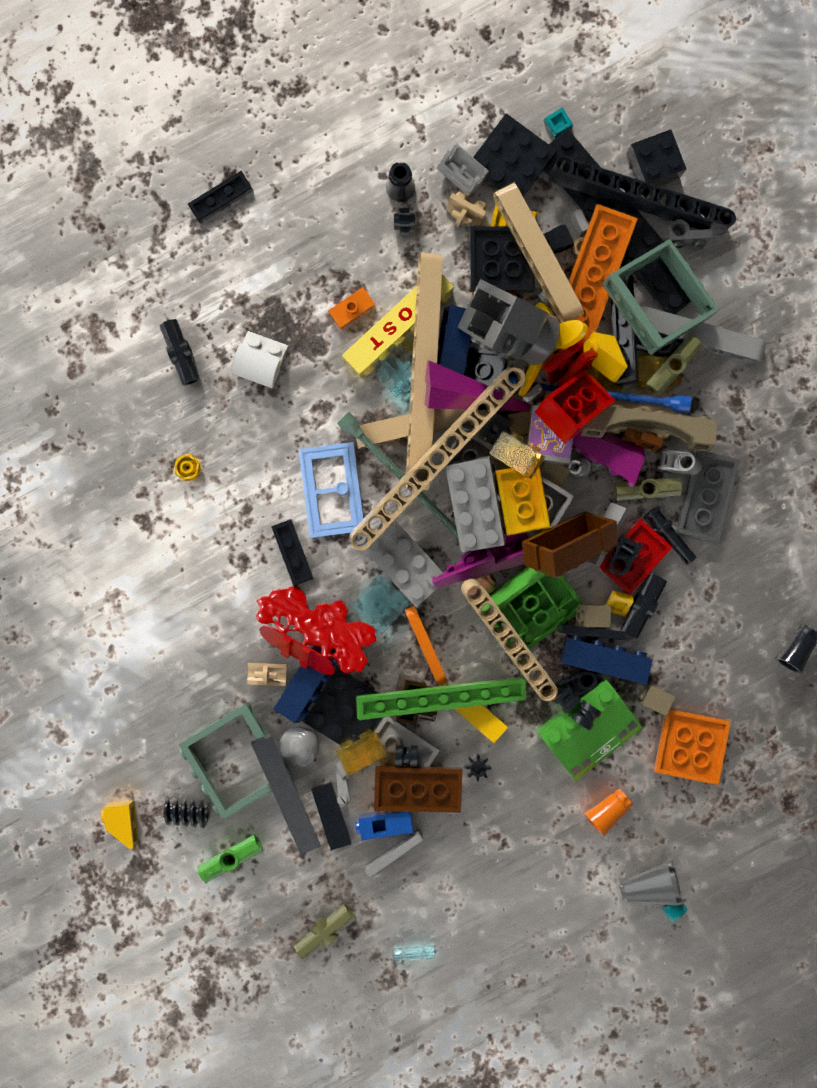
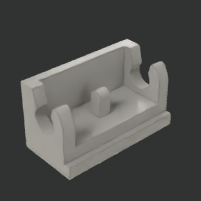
(462, 170)

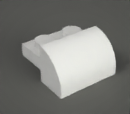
(259, 359)

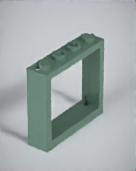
(633, 312)
(199, 772)

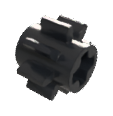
(404, 221)
(482, 771)

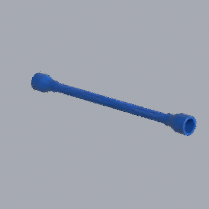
(679, 403)

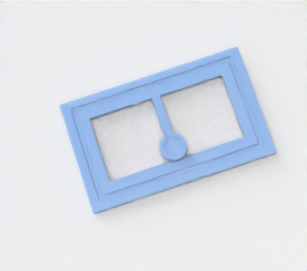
(331, 489)

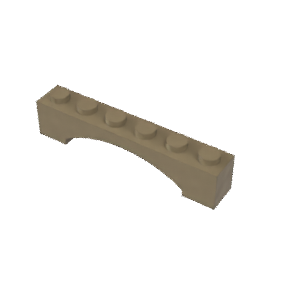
(695, 431)

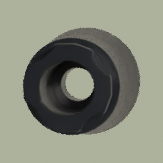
(400, 183)
(798, 649)

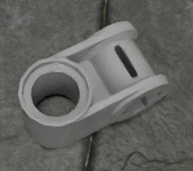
(675, 462)

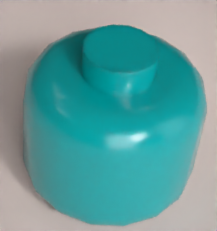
(674, 912)

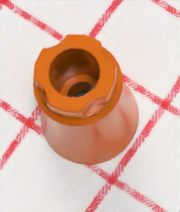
(608, 811)

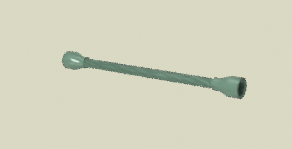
(351, 426)

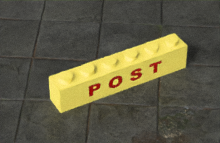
(388, 332)

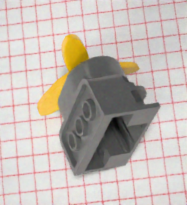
(517, 328)

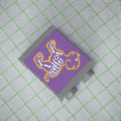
(549, 443)

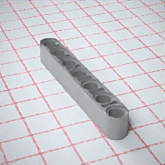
(713, 338)

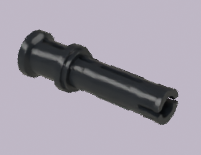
(664, 528)

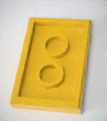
(522, 501)

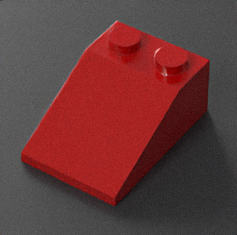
(574, 406)

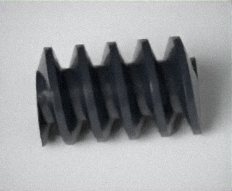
(186, 813)

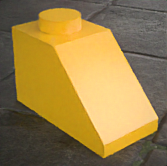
(609, 358)
(121, 822)

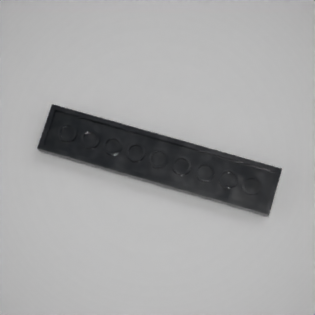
(655, 275)

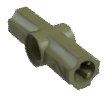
(683, 356)
(660, 488)
(324, 932)

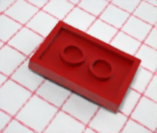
(651, 553)

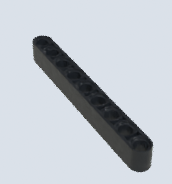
(632, 197)

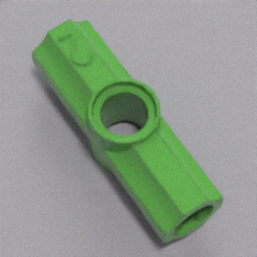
(219, 865)

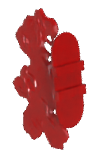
(320, 627)

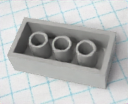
(475, 504)
(404, 563)

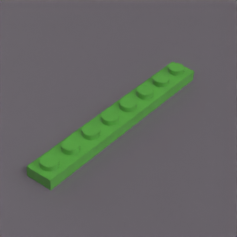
(440, 698)

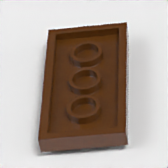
(418, 789)

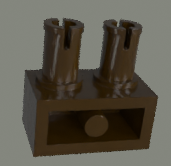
(410, 683)

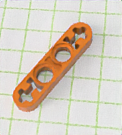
(426, 645)

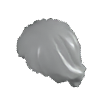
(299, 746)

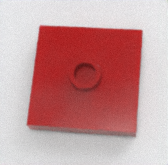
(558, 366)

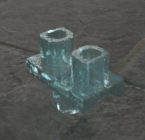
(389, 369)

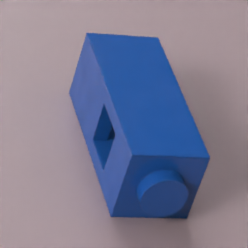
(383, 824)

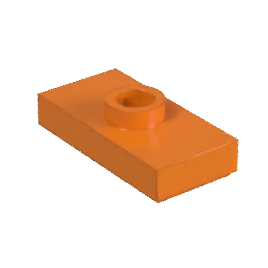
(351, 308)

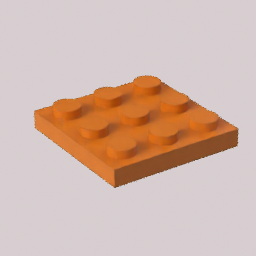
(692, 746)

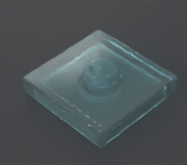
(380, 604)

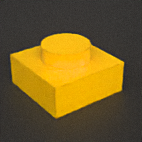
(619, 602)

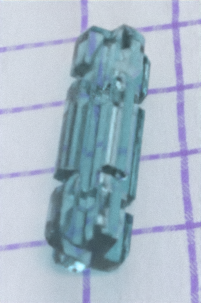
(413, 953)

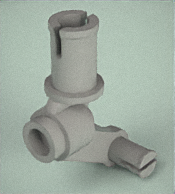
(582, 468)
(342, 784)

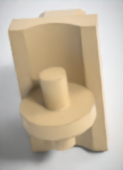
(465, 211)
(267, 674)

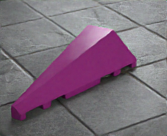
(455, 391)
(613, 452)
(484, 561)

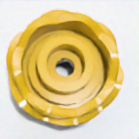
(184, 461)

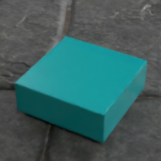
(558, 122)

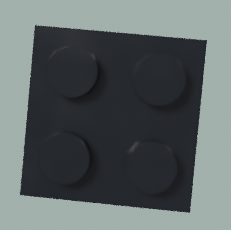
(656, 159)

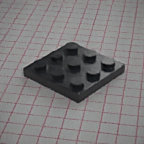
(513, 155)
(498, 260)
(336, 709)

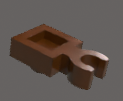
(645, 440)

